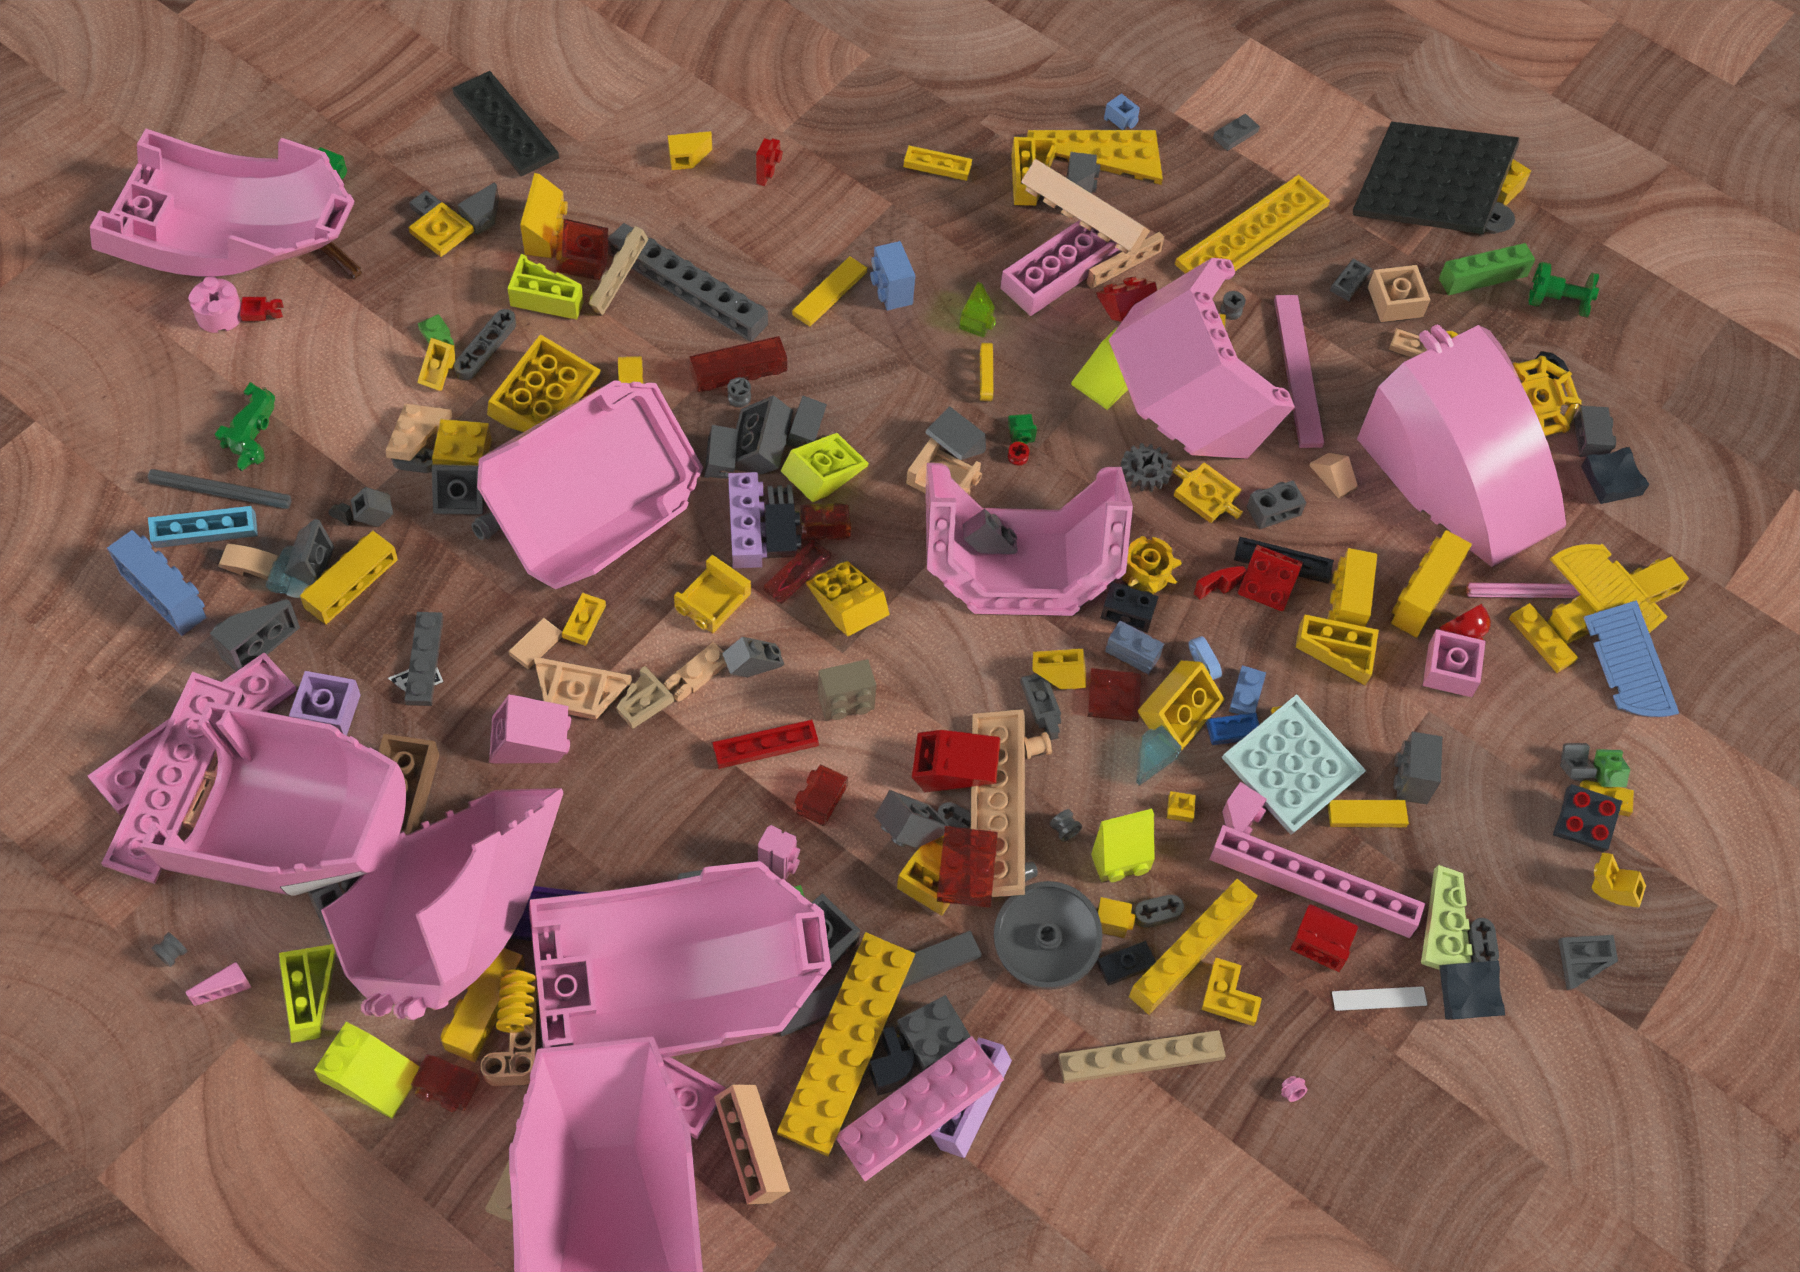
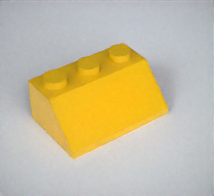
(542, 217)
(1182, 702)

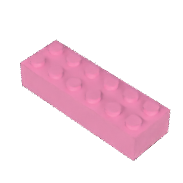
(1055, 267)

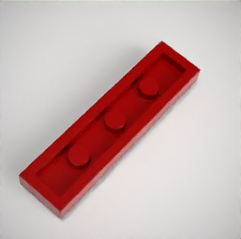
(765, 744)

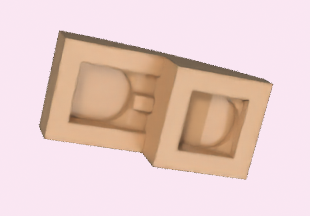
(247, 559)

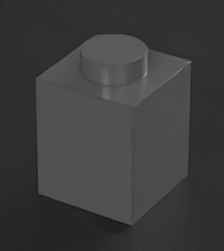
(371, 507)

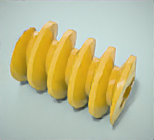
(514, 1001)

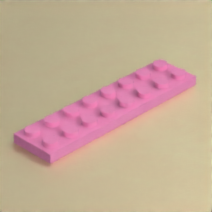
(118, 778)
(169, 778)

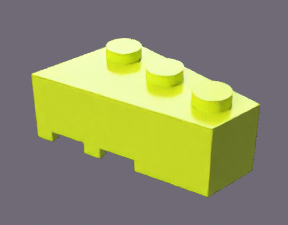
(544, 291)
(306, 988)

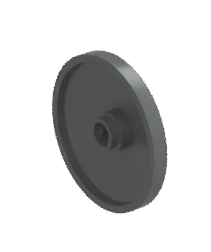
(1048, 935)

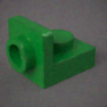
(1022, 428)

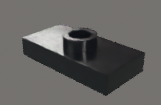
(1126, 963)

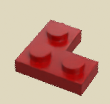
(766, 159)

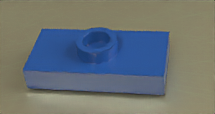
(1231, 728)

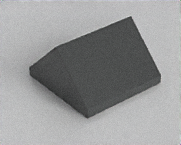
(957, 434)
(456, 489)
(310, 553)

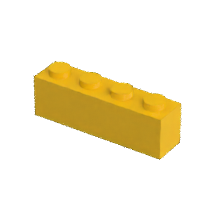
(348, 577)
(479, 1008)

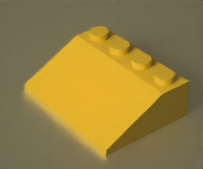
(541, 385)

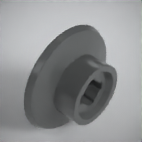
(1500, 219)

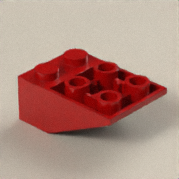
(954, 760)

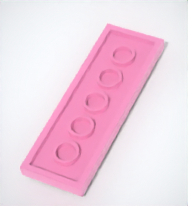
(918, 1108)

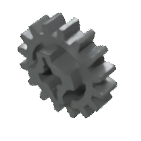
(1146, 467)

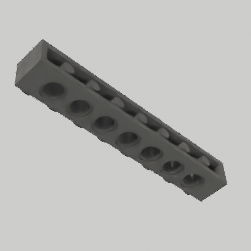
(694, 286)

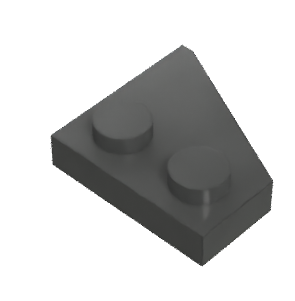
(1586, 957)

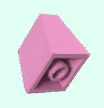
(529, 731)

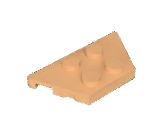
(579, 687)

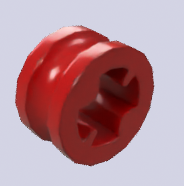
(1022, 458)

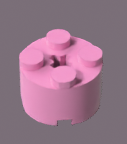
(215, 304)

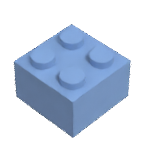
(893, 275)

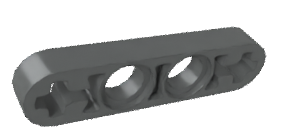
(485, 344)

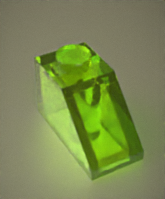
(978, 313)

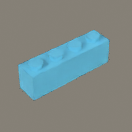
(202, 526)

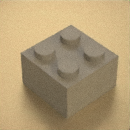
(846, 690)

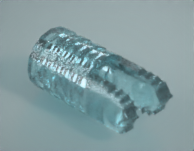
(277, 579)

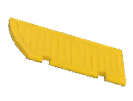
(1604, 583)

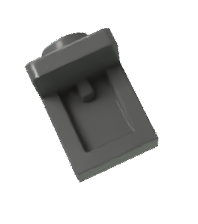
(1576, 763)

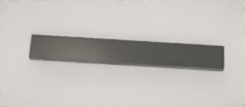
(925, 964)

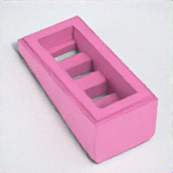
(222, 984)

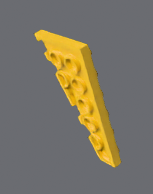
(1116, 150)

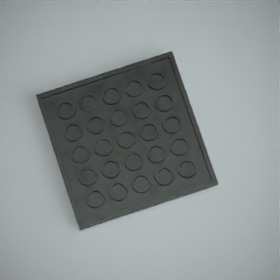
(1436, 177)

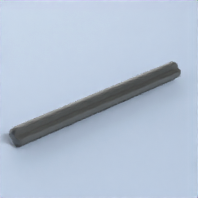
(219, 488)

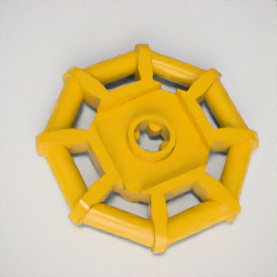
(1552, 391)

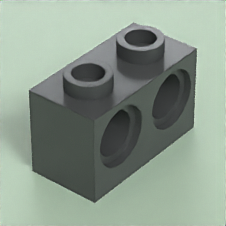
(1277, 508)

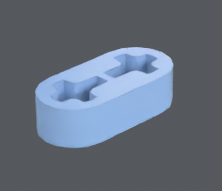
(1203, 653)

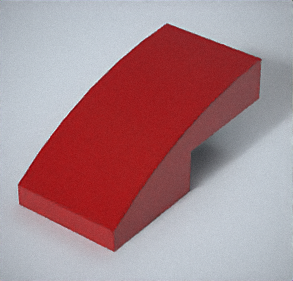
(1222, 579)

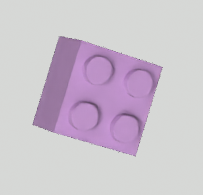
(326, 700)

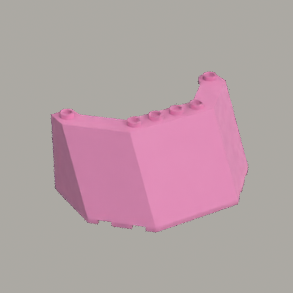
(1188, 372)
(1060, 553)

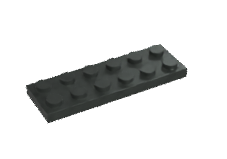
(505, 123)

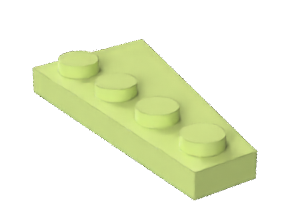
(1446, 924)

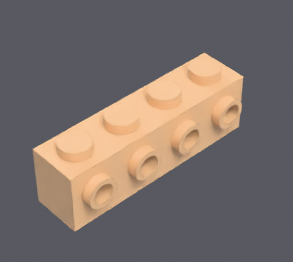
(751, 1144)

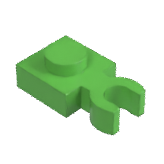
(435, 328)

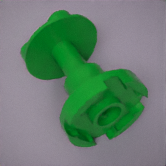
(1554, 287)

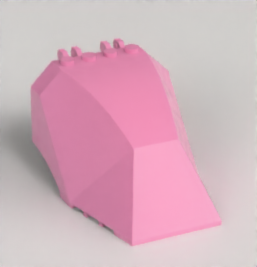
(442, 902)
(603, 1164)

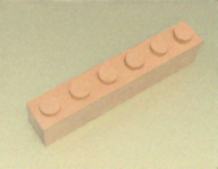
(1085, 206)

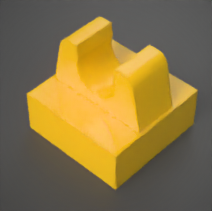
(1181, 806)

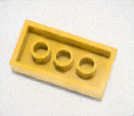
(1429, 583)

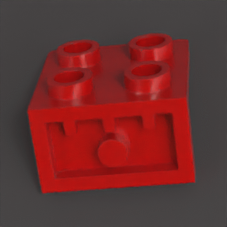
(1270, 578)
(1324, 938)

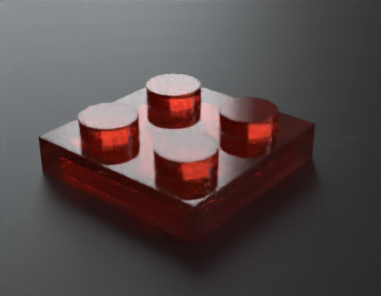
(1114, 695)

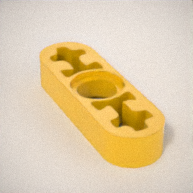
(986, 372)

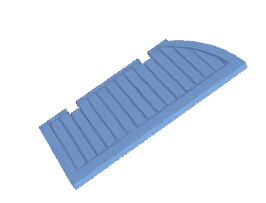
(1631, 661)

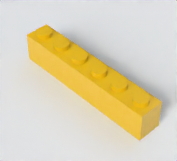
(1658, 581)
(1192, 946)

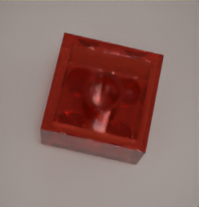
(581, 249)

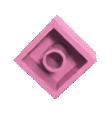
(1454, 663)

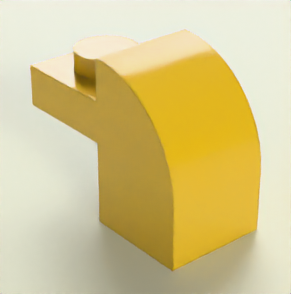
(1616, 884)

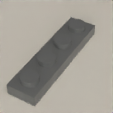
(424, 659)

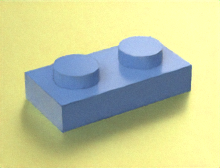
(1247, 691)

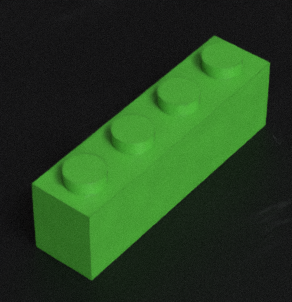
(1486, 269)

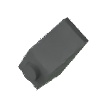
(481, 208)

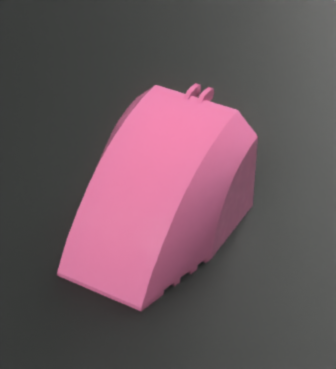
(1467, 444)

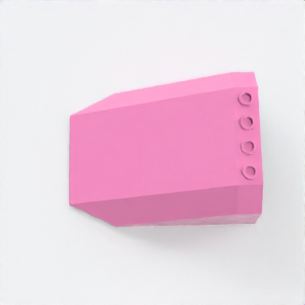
(590, 481)

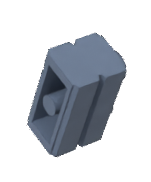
(1134, 647)

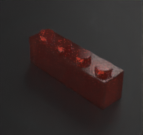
(744, 361)

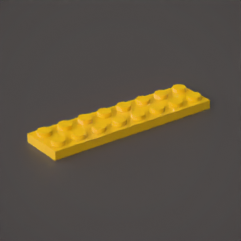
(1258, 226)
(846, 1044)

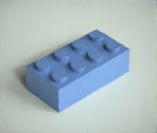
(157, 582)

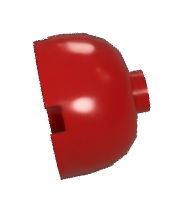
(1472, 623)

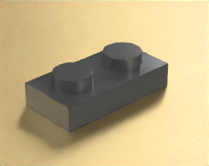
(1236, 132)

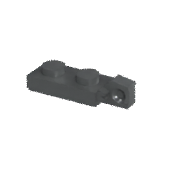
(1042, 704)

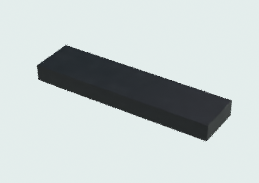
(1313, 566)

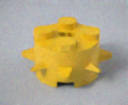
(1150, 565)

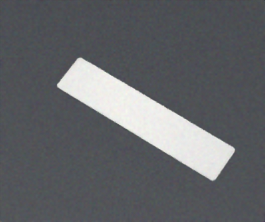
(1379, 998)

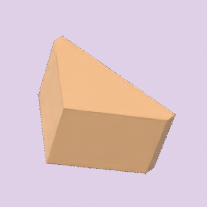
(1336, 473)

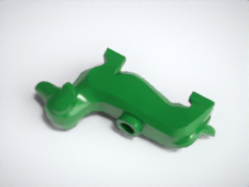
(247, 425)

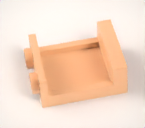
(961, 472)

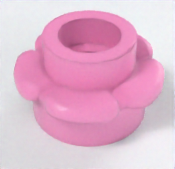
(1293, 1088)

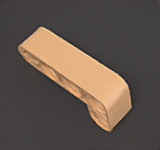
(517, 1053)

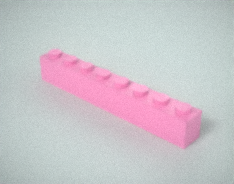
(1317, 881)

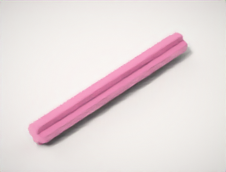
(1521, 590)

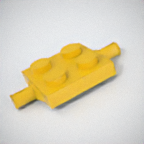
(1207, 492)

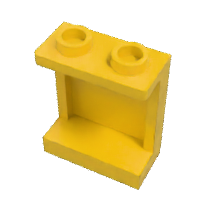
(713, 595)

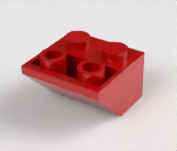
(1122, 297)

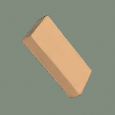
(535, 643)

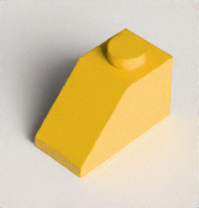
(1061, 667)

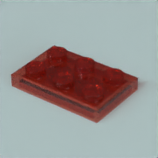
(967, 867)

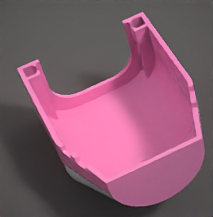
(287, 806)

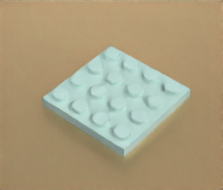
(1293, 764)

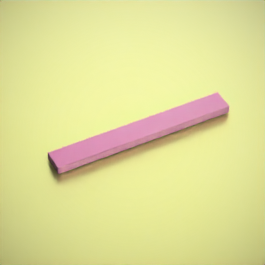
(1298, 371)

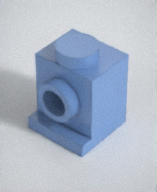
(1122, 112)

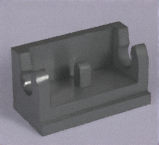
(806, 422)
(721, 452)

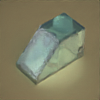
(1155, 753)

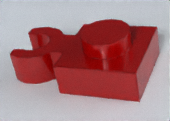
(258, 307)

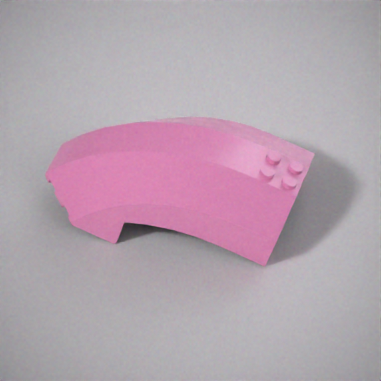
(221, 211)
(677, 960)

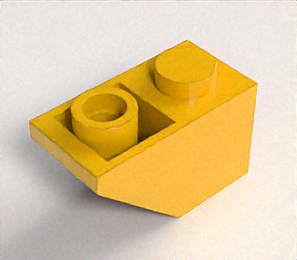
(688, 149)

